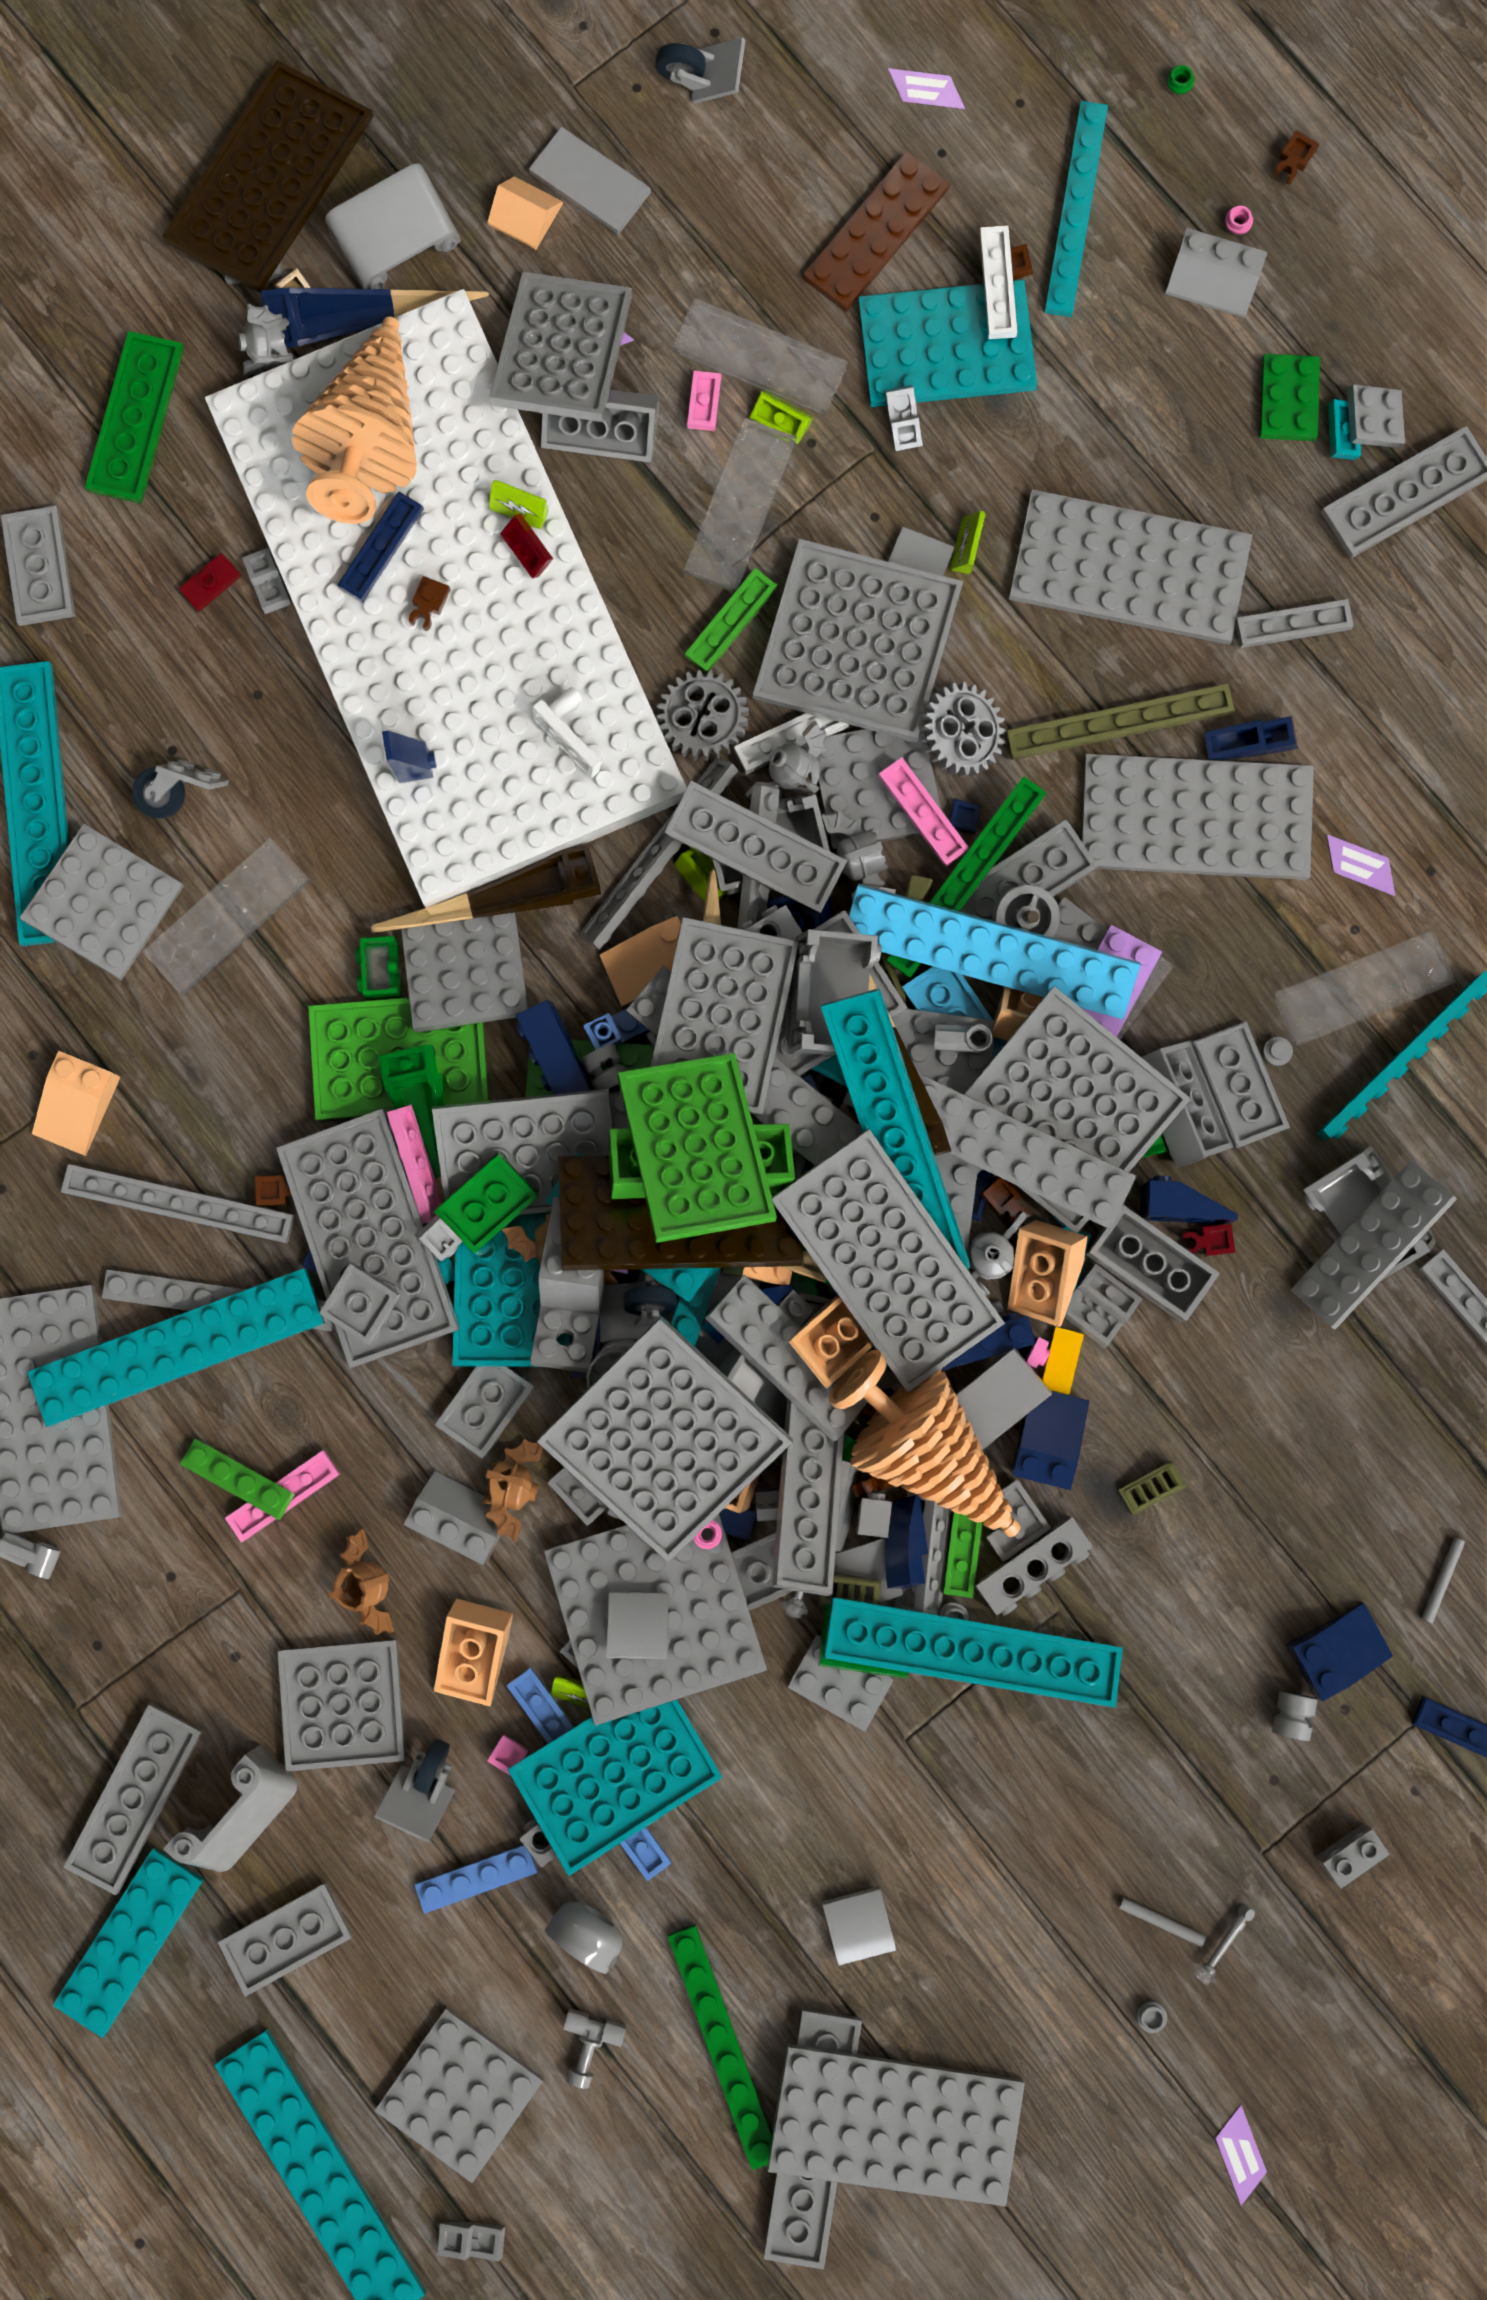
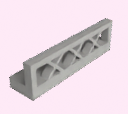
(929, 1595)

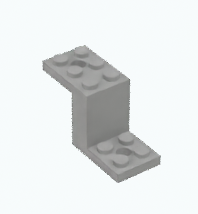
(568, 1306)

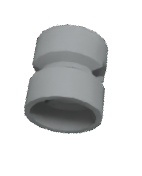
(597, 1060)
(1294, 1715)

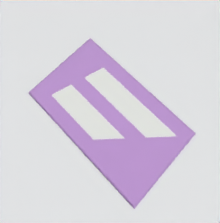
(926, 88)
(1361, 865)
(1241, 2155)

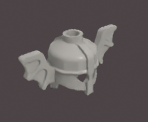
(263, 340)
(793, 763)
(859, 850)
(980, 1247)

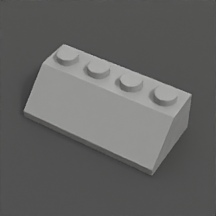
(625, 433)
(1199, 1126)

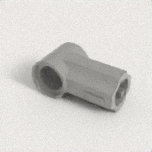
(958, 1038)
(36, 1557)

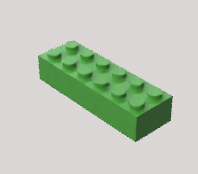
(773, 1142)

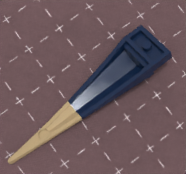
(332, 312)

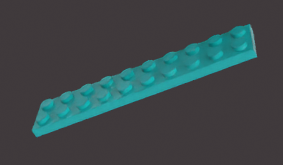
(32, 783)
(887, 1101)
(176, 1347)
(973, 1652)
(317, 2172)

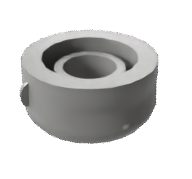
(586, 1935)

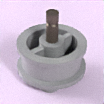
(1028, 909)

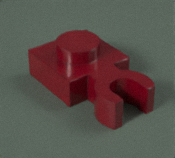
(1214, 1240)

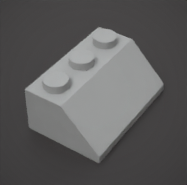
(1216, 272)
(454, 1518)

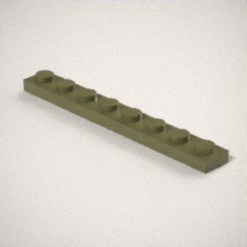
(1120, 721)

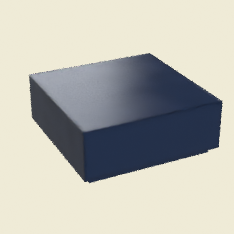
(965, 816)

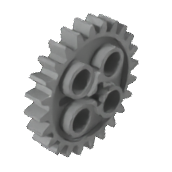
(726, 724)
(962, 729)

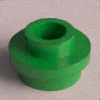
(1184, 73)

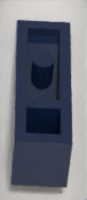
(408, 757)

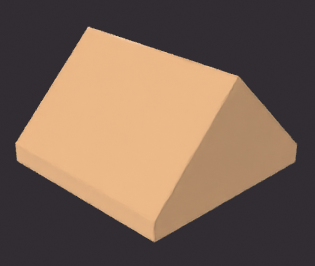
(523, 211)

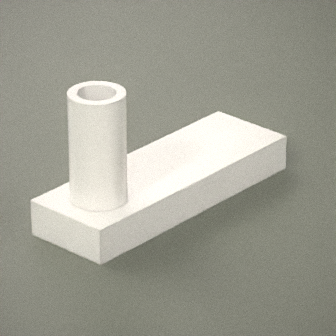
(550, 721)

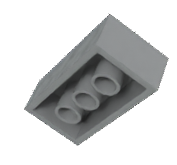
(1153, 1264)

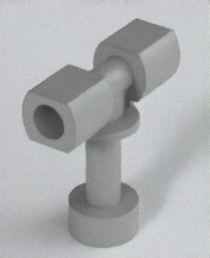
(592, 2035)

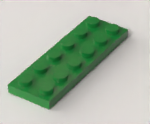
(134, 417)

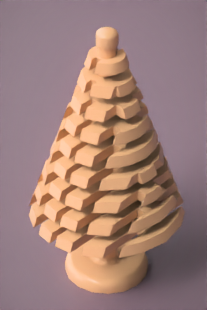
(359, 431)
(923, 1444)

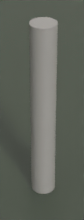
(1443, 1580)
(1162, 1922)

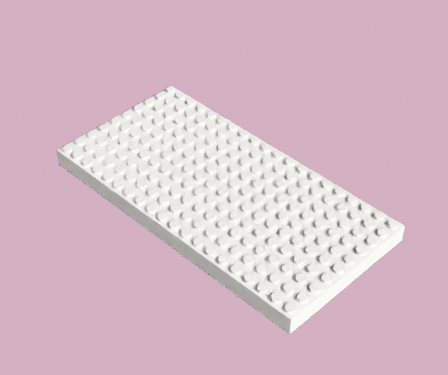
(494, 651)

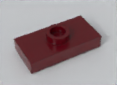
(526, 546)
(210, 582)

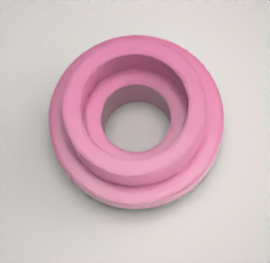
(1241, 213)
(714, 1541)

